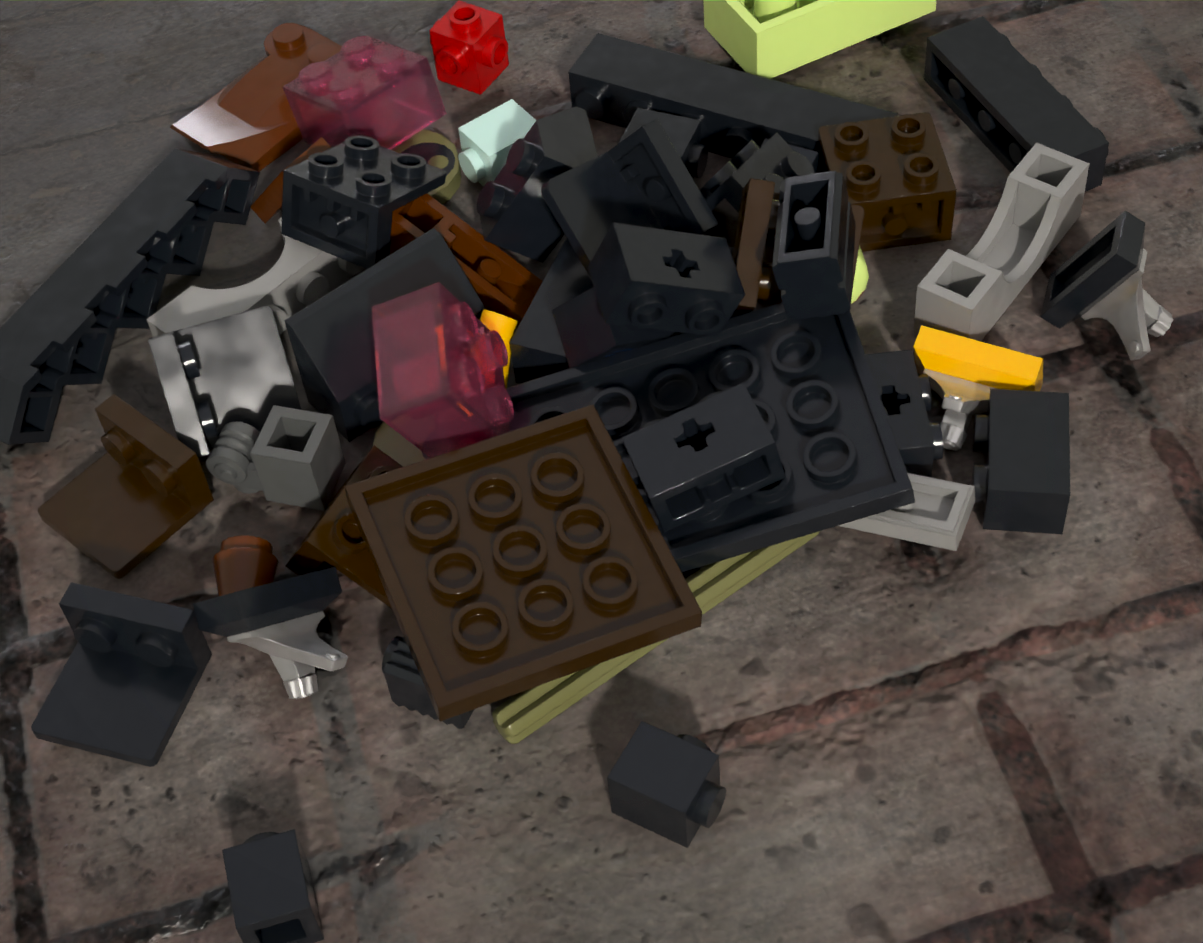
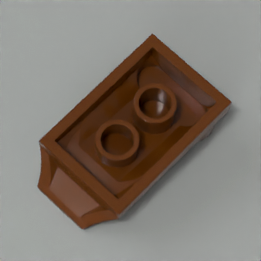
(251, 115)

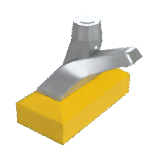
(965, 372)

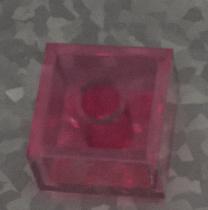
(365, 92)
(439, 371)

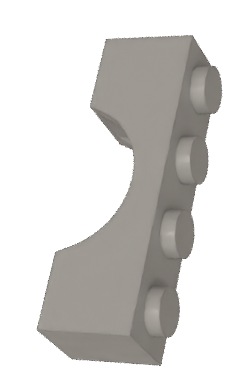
(1033, 216)
(292, 284)

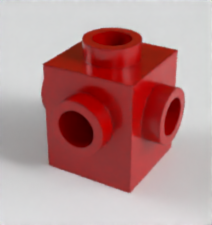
(469, 47)

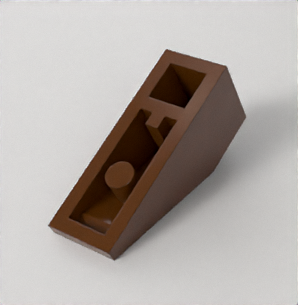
(495, 276)

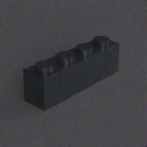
(1008, 98)

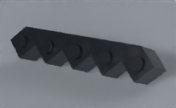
(113, 283)

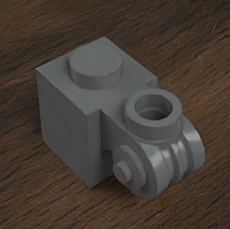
(290, 460)

